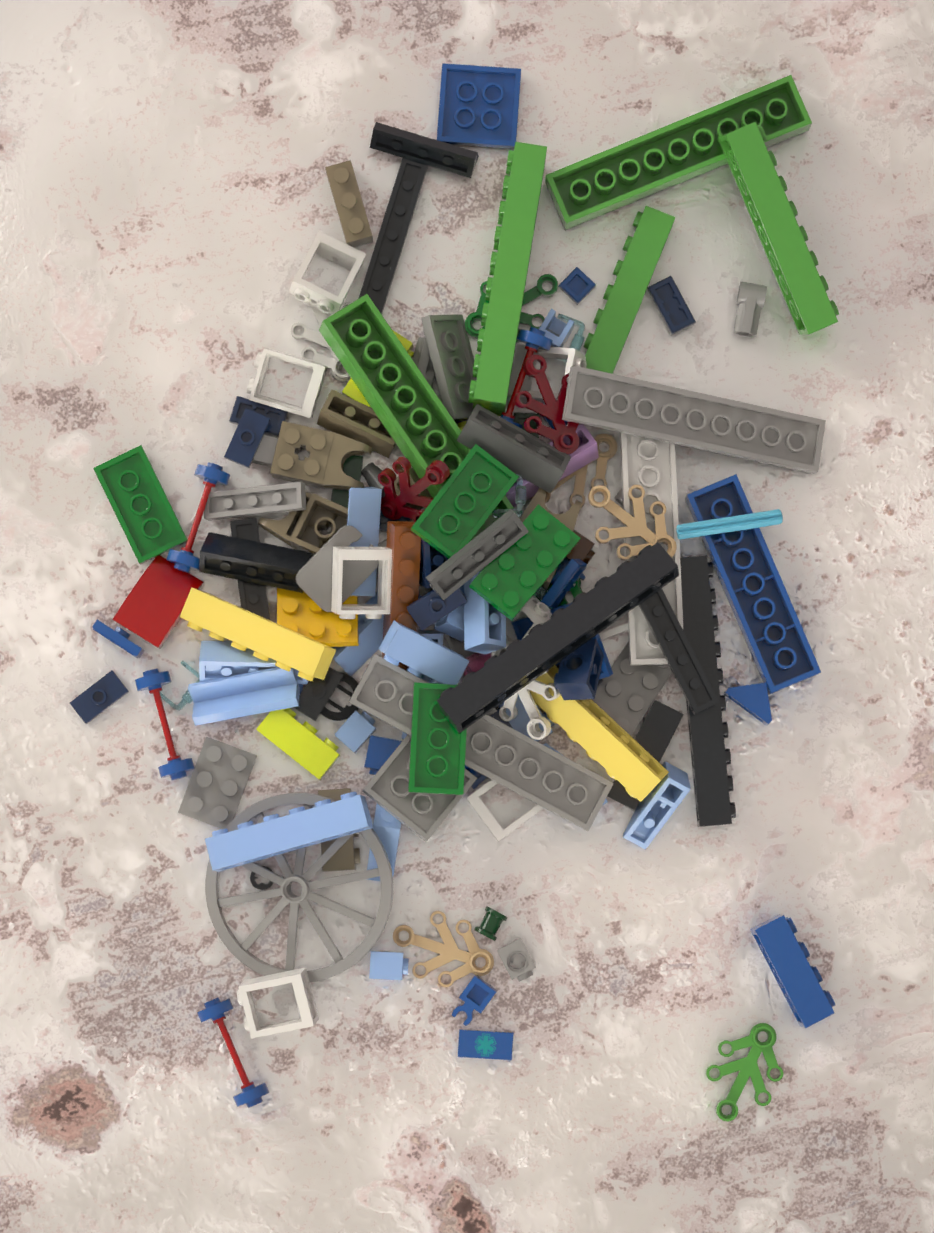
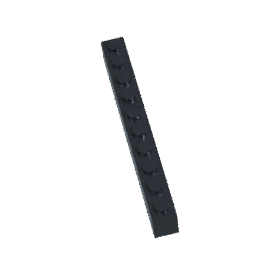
(557, 637)
(706, 727)

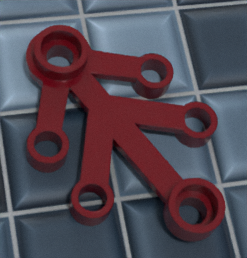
(551, 409)
(394, 505)

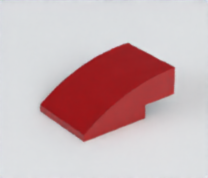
(156, 601)

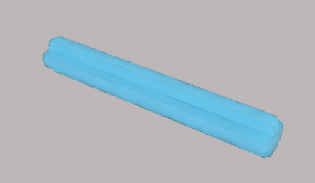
(729, 524)

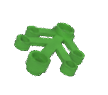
(747, 1067)

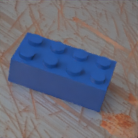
(792, 970)

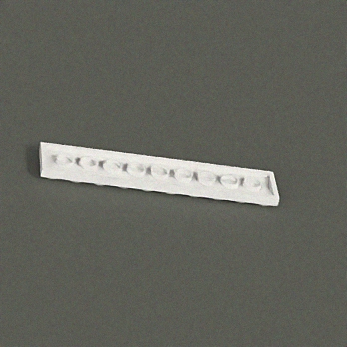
(653, 467)

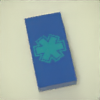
(485, 1044)

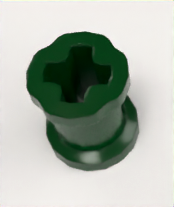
(490, 923)

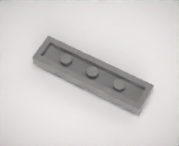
(255, 501)

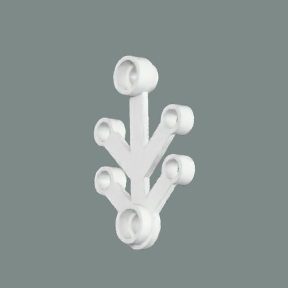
(317, 338)
(529, 704)

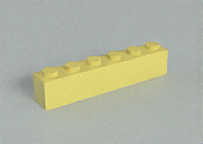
(258, 634)
(603, 740)

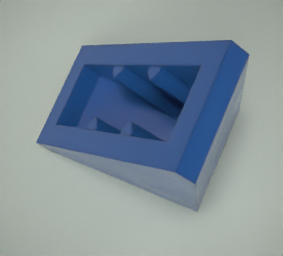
(752, 699)

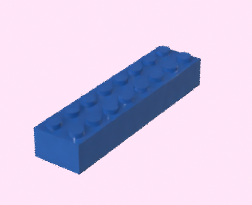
(754, 589)

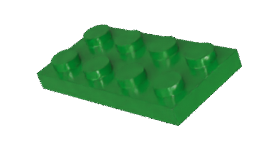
(464, 502)
(140, 504)
(525, 565)
(435, 745)

